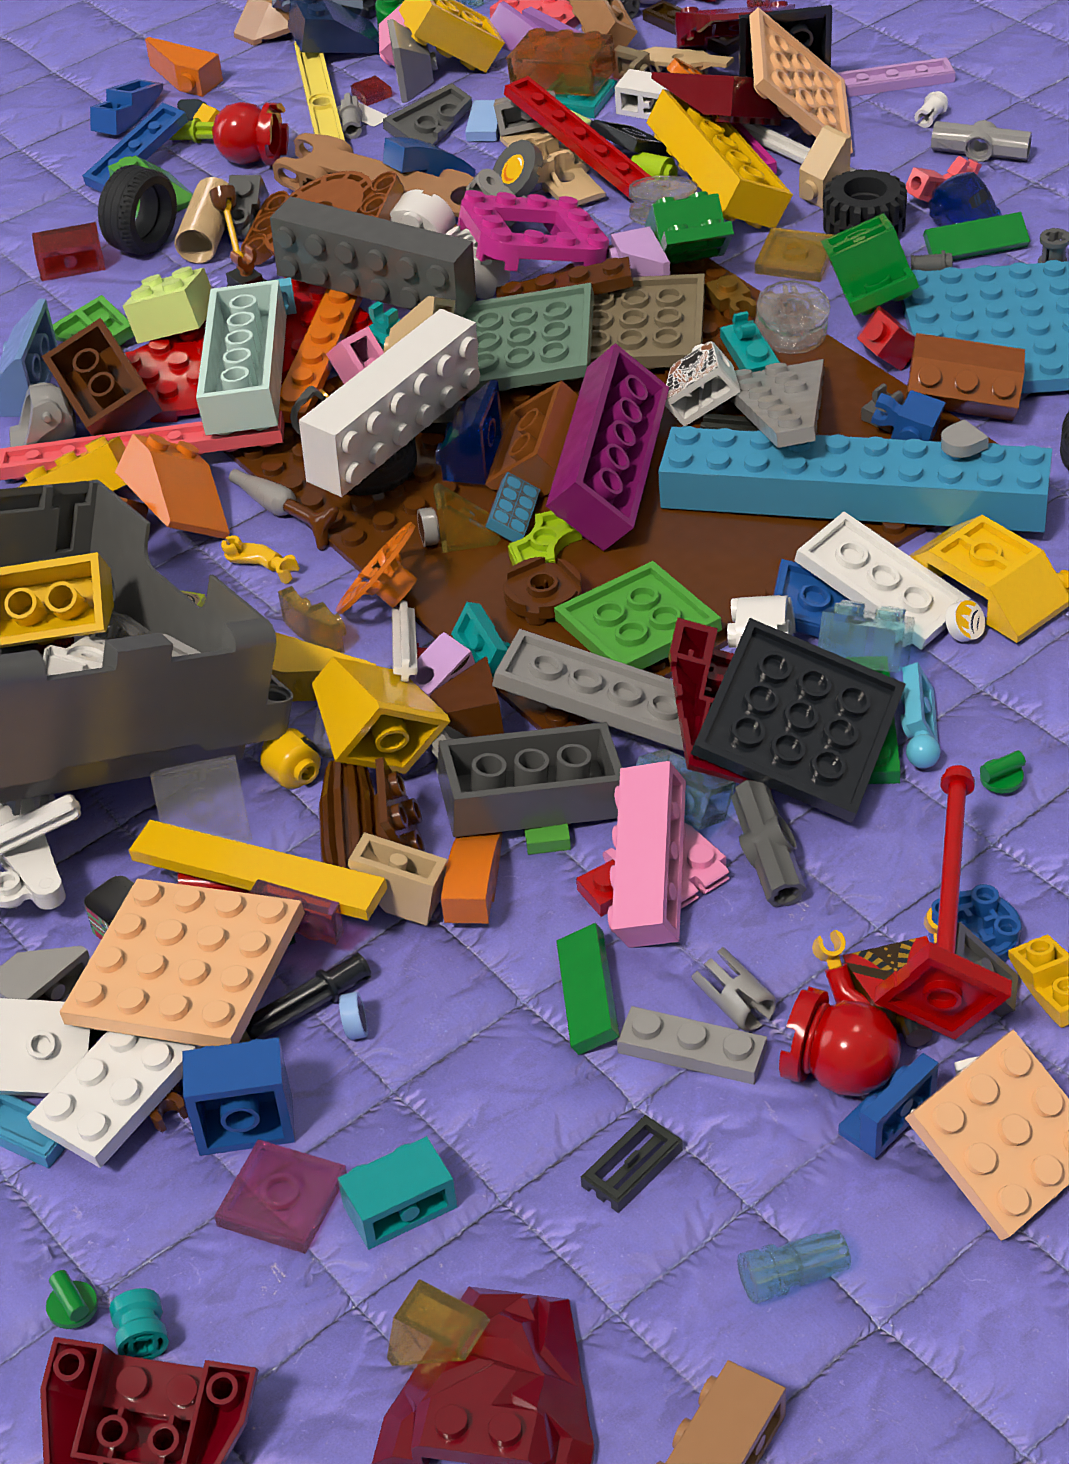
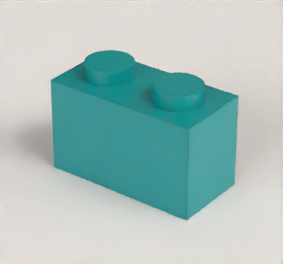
(397, 1192)

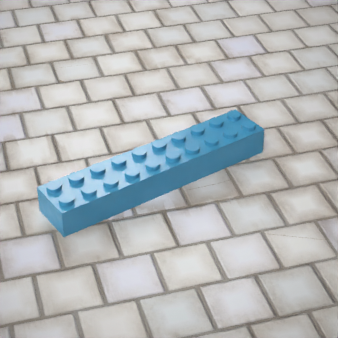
(854, 475)

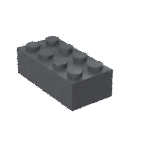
(529, 779)

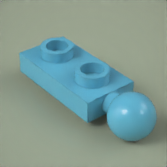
(919, 718)

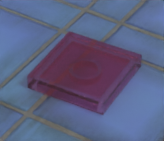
(280, 1196)

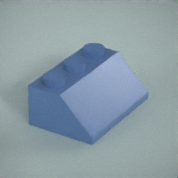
(22, 360)

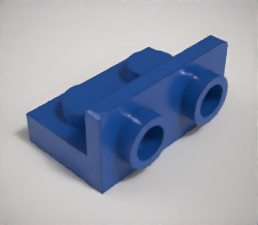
(883, 1112)

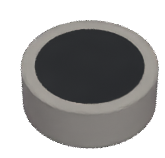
(428, 526)

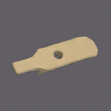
(699, 59)

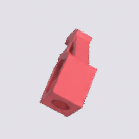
(924, 181)

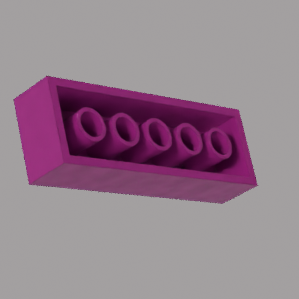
(608, 448)

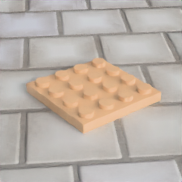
(796, 78)
(183, 963)

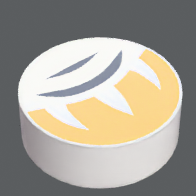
(965, 620)

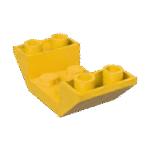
(1002, 568)

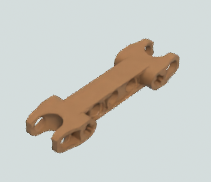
(336, 155)

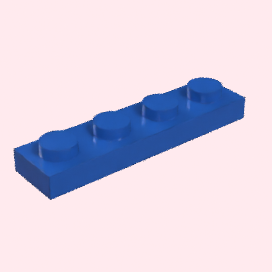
(141, 141)

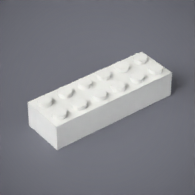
(389, 402)

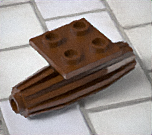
(352, 807)

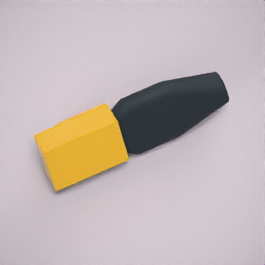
(197, 109)

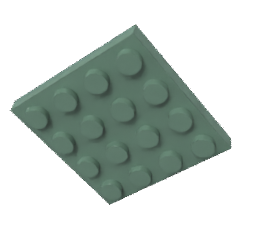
(534, 336)

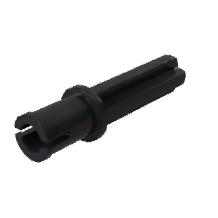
(307, 997)

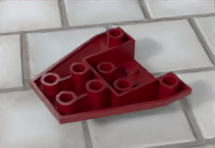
(140, 1409)

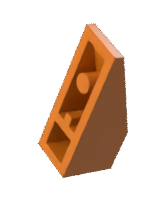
(184, 66)

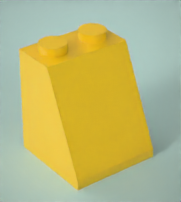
(375, 715)

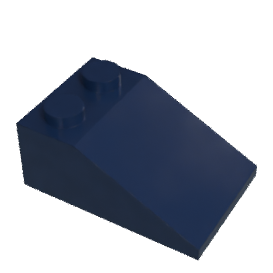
(330, 28)

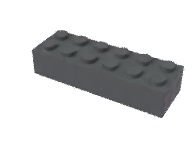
(371, 256)

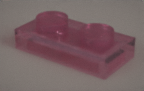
(321, 916)

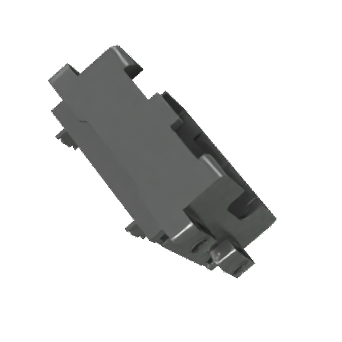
(143, 703)

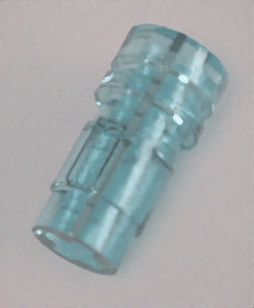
(793, 1264)

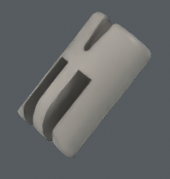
(738, 993)

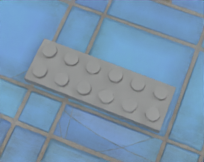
(591, 687)

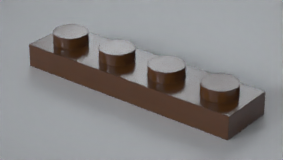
(605, 277)

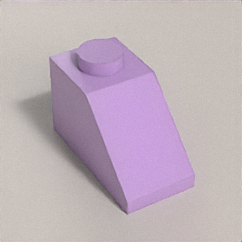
(643, 251)

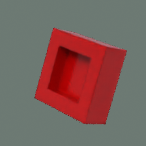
(597, 888)

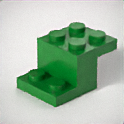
(690, 227)
(870, 265)

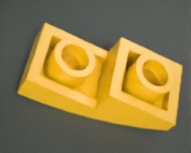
(1045, 972)

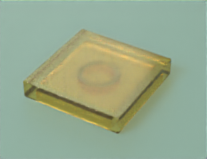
(793, 255)

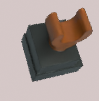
(245, 269)

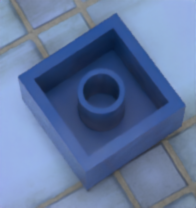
(238, 1096)

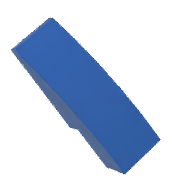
(124, 106)
(417, 155)

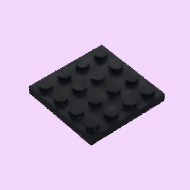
(799, 720)

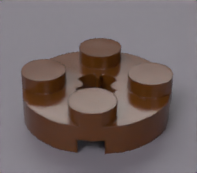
(559, 581)

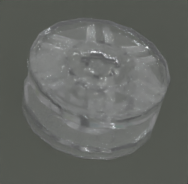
(650, 189)
(792, 316)

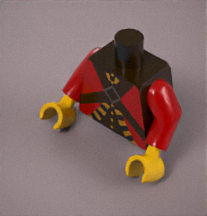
(864, 970)

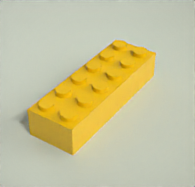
(720, 162)

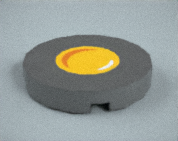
(519, 167)

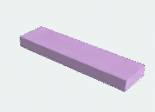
(898, 76)

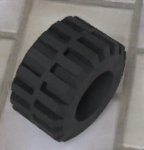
(862, 196)

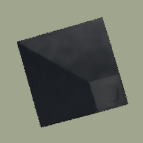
(808, 25)

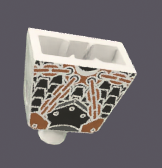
(700, 383)

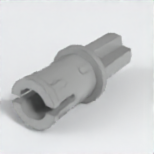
(350, 116)

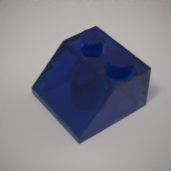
(472, 437)

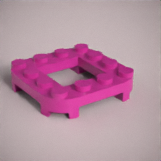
(572, 230)

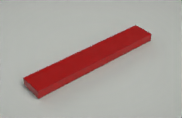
(574, 133)

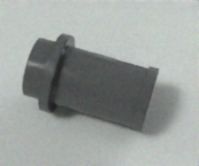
(931, 262)

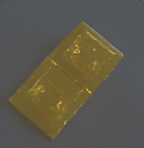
(312, 623)

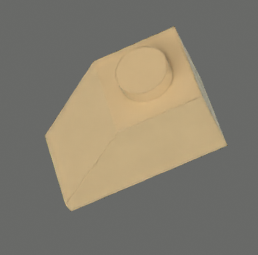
(825, 160)
(411, 876)

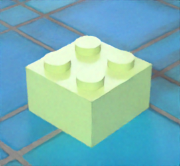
(168, 304)

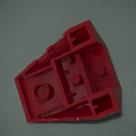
(696, 677)

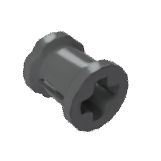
(1052, 246)

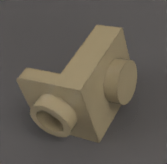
(630, 58)

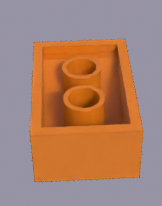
(173, 484)

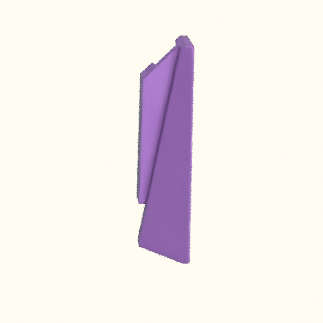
(514, 26)

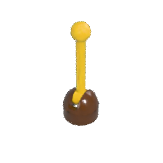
(224, 200)

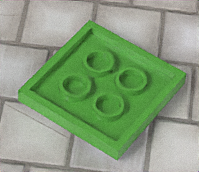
(633, 616)

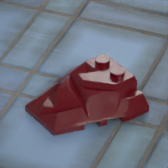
(507, 1402)

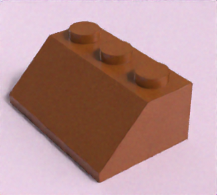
(968, 375)
(535, 439)

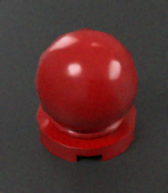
(249, 133)
(843, 1044)

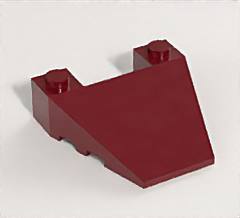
(696, 26)

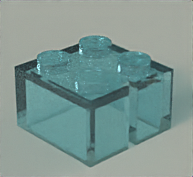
(866, 637)

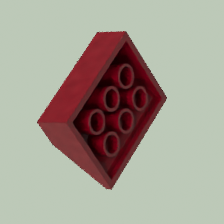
(727, 97)

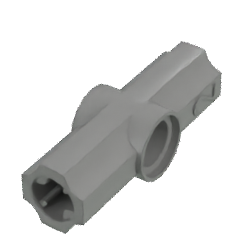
(999, 141)

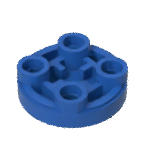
(988, 918)

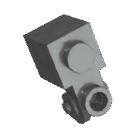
(250, 194)

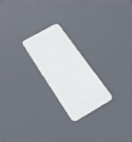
(370, 116)

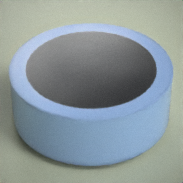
(353, 1016)

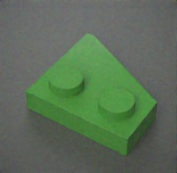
(89, 313)

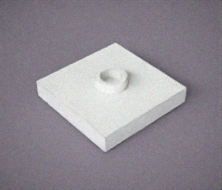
(37, 1046)

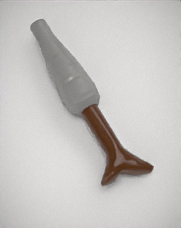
(283, 501)

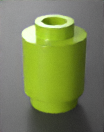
(656, 164)

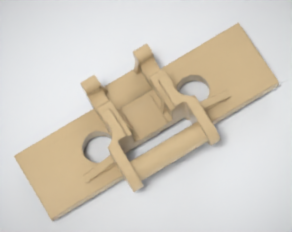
(559, 166)

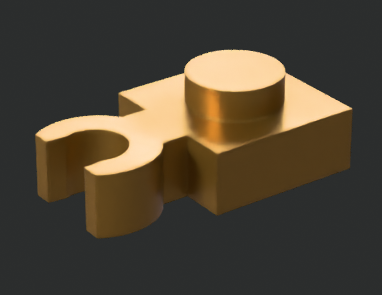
(730, 294)

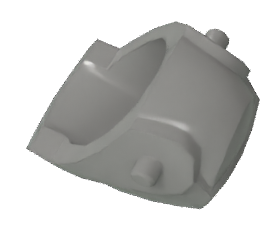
(44, 417)

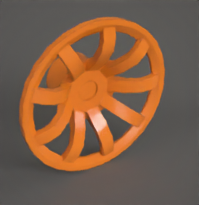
(388, 582)

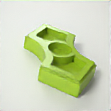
(544, 540)

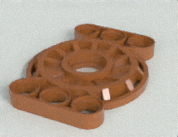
(336, 190)

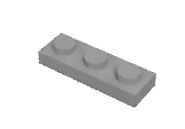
(692, 1045)

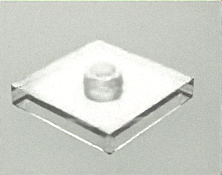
(203, 798)

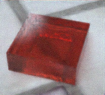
(371, 90)

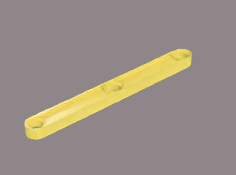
(319, 93)

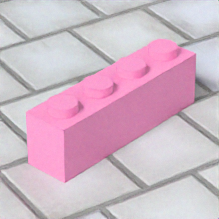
(648, 855)

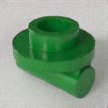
(1004, 773)
(70, 1302)

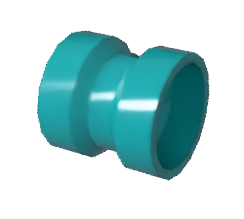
(138, 1322)

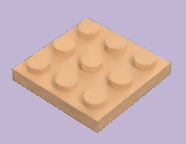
(1000, 1134)

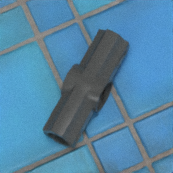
(768, 843)

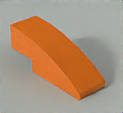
(471, 878)

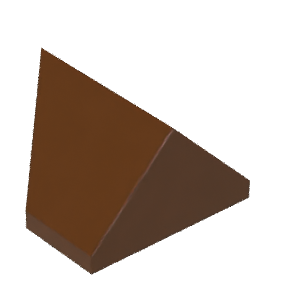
(471, 701)

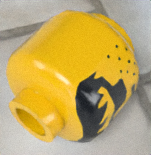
(291, 758)

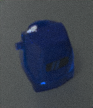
(961, 200)

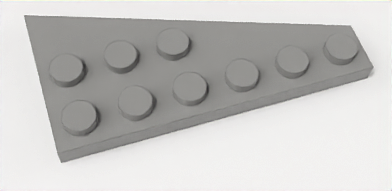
(782, 400)

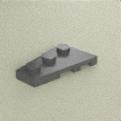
(430, 116)

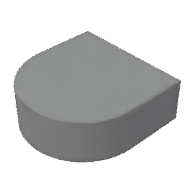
(963, 440)

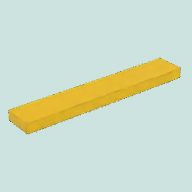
(243, 864)

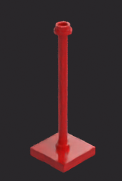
(936, 983)

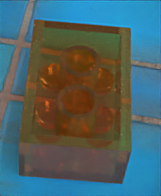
(564, 60)

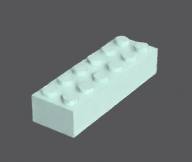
(242, 358)

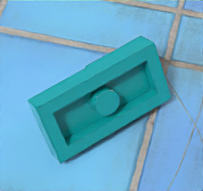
(747, 344)
(479, 635)

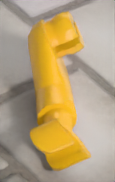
(259, 554)

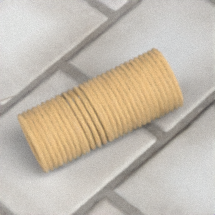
(201, 225)

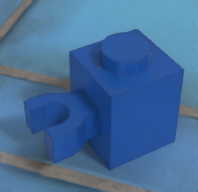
(913, 420)

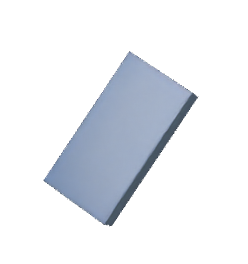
(482, 122)

